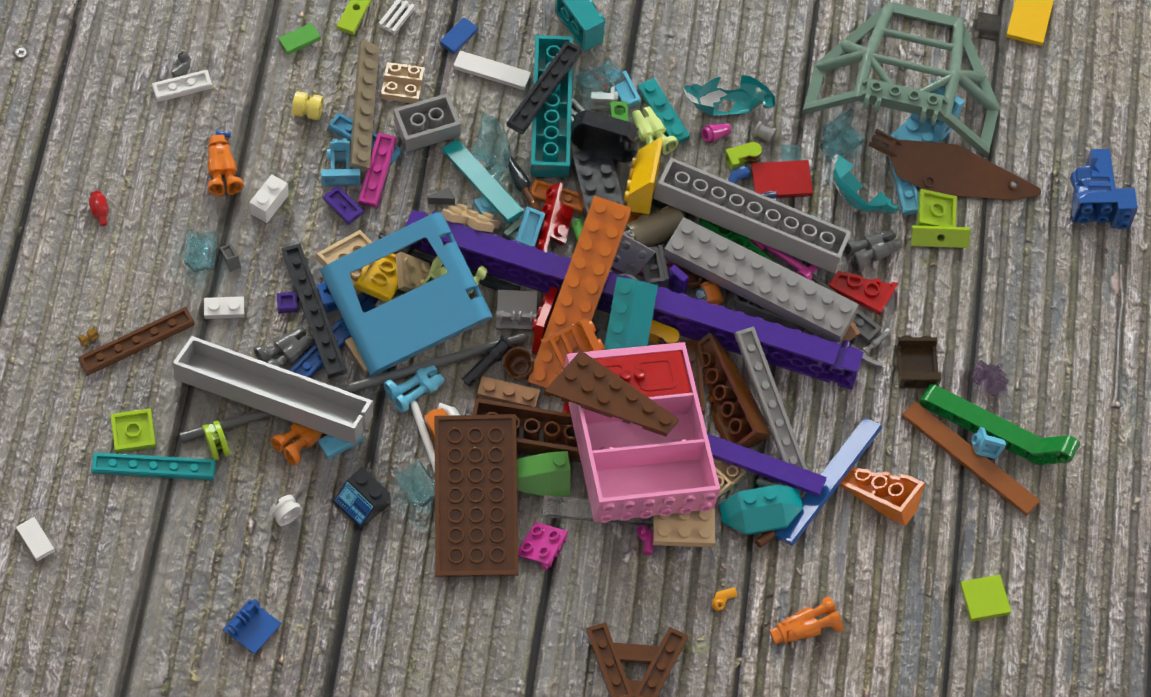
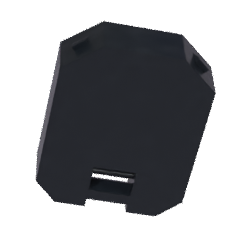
(599, 131)

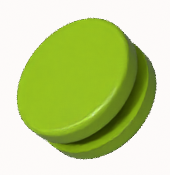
(215, 439)

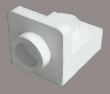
(602, 100)

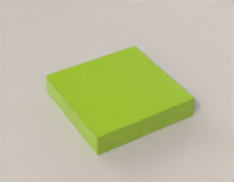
(936, 209)
(133, 430)
(985, 598)

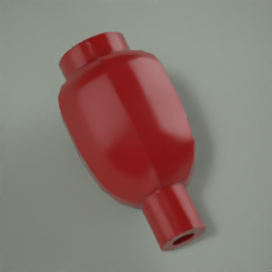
(99, 207)

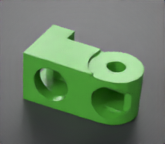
(619, 113)

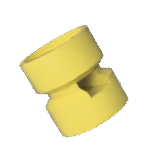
(307, 105)

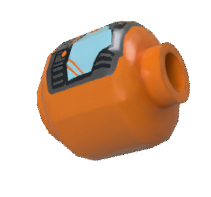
(709, 293)

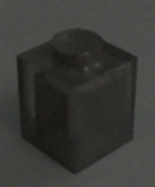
(986, 26)

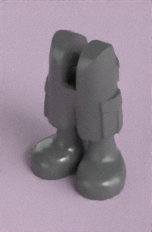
(876, 246)
(289, 345)

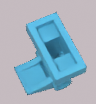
(340, 153)

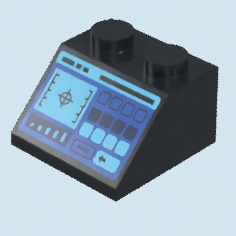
(362, 498)

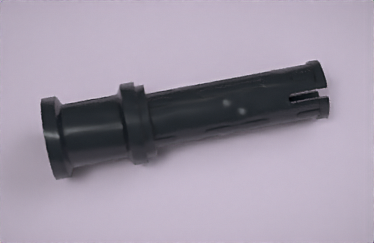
(493, 355)

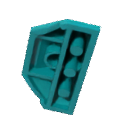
(761, 509)

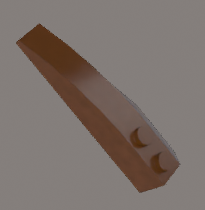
(733, 404)

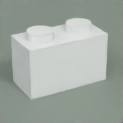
(269, 198)

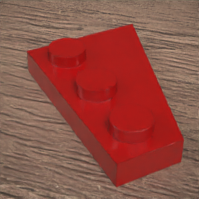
(865, 292)
(544, 314)

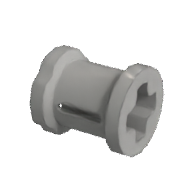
(764, 132)

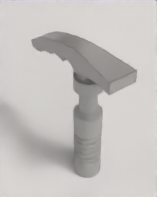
(873, 344)

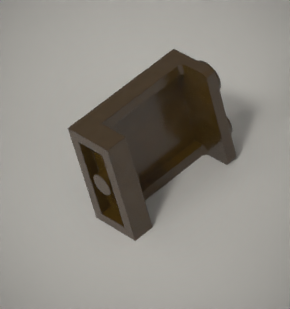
(917, 362)

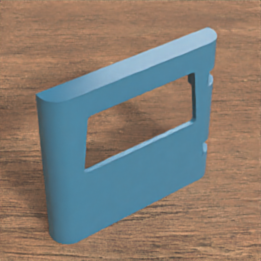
(417, 317)

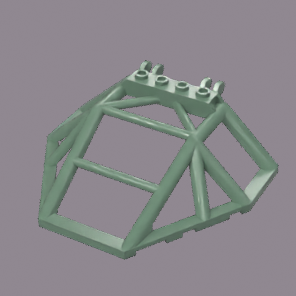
(903, 98)

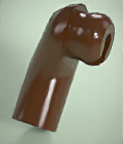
(765, 538)

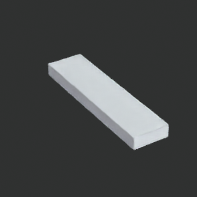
(492, 70)

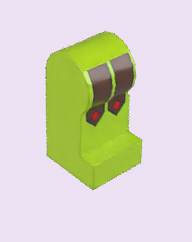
(743, 155)

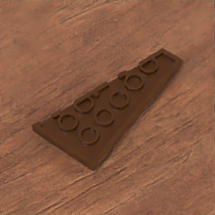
(605, 393)

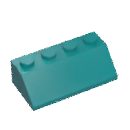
(630, 314)

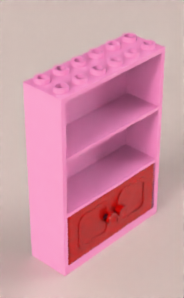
(637, 470)

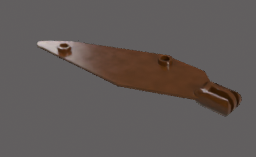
(950, 169)

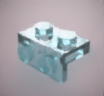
(200, 250)
(417, 483)

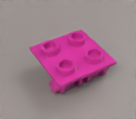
(542, 544)

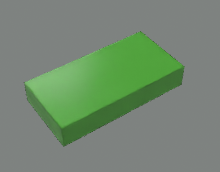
(299, 38)

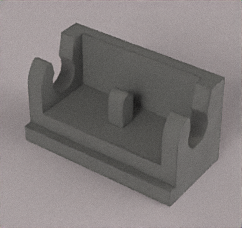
(655, 269)

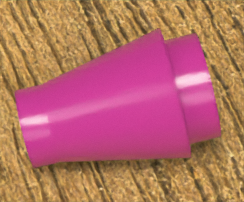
(715, 131)

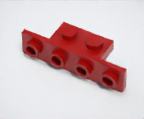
(556, 219)

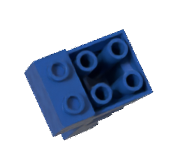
(1096, 195)

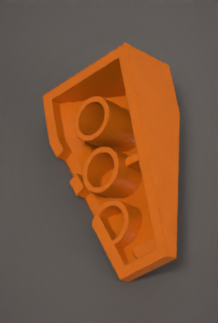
(889, 494)

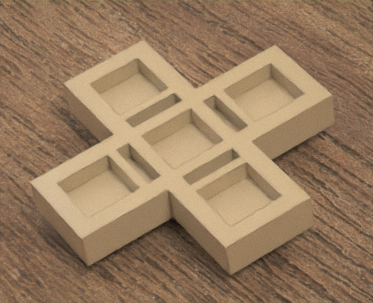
(480, 222)

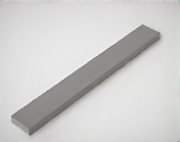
(769, 397)

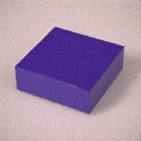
(287, 302)

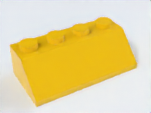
(643, 177)

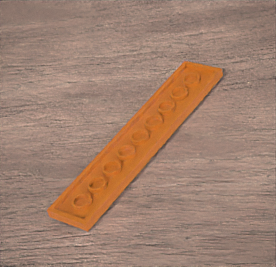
(582, 282)

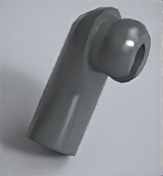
(184, 64)

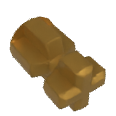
(92, 335)

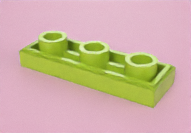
(353, 16)
(952, 236)

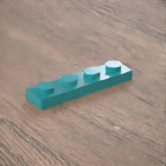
(663, 109)

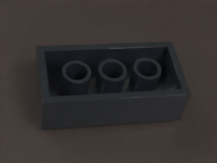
(596, 176)

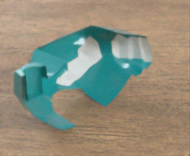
(746, 98)
(848, 185)

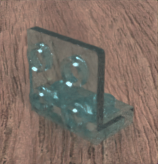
(840, 136)

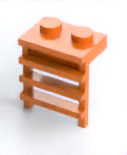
(583, 335)

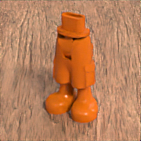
(220, 164)
(305, 436)
(805, 625)

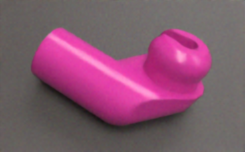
(646, 536)

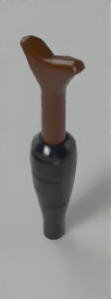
(522, 183)

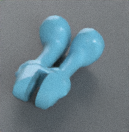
(427, 382)

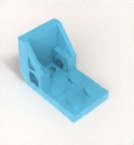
(925, 132)

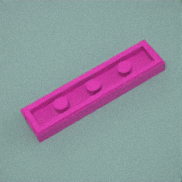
(379, 166)

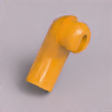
(721, 597)

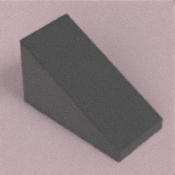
(441, 197)
(230, 257)

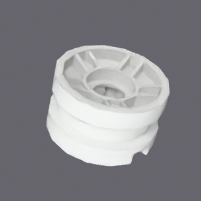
(285, 510)

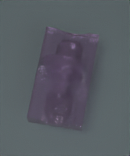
(992, 375)

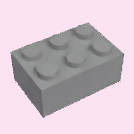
(427, 122)

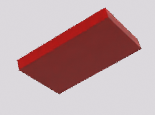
(785, 177)

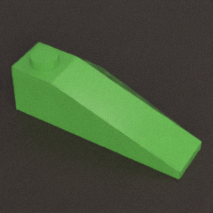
(544, 474)

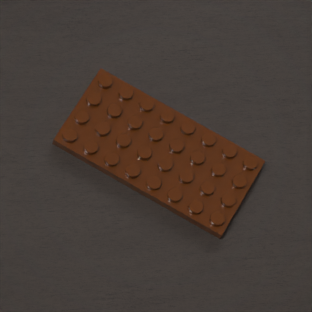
(476, 496)

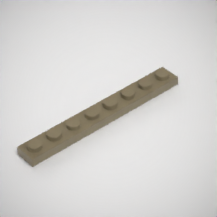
(364, 106)

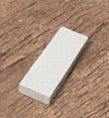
(182, 85)

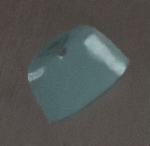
(492, 143)

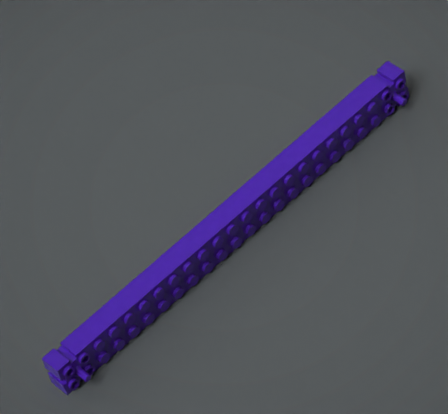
(689, 316)

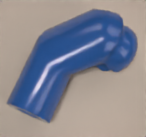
(738, 173)

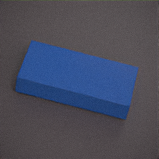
(458, 35)

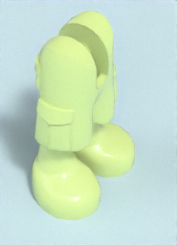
(652, 127)

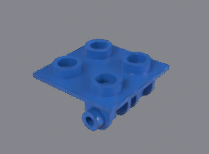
(252, 626)

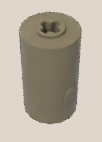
(656, 227)

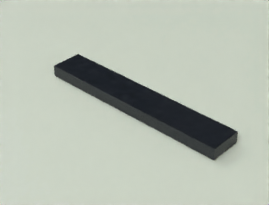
(544, 87)

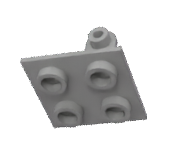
(631, 255)
(516, 309)

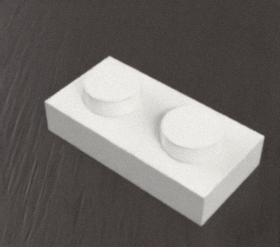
(224, 307)

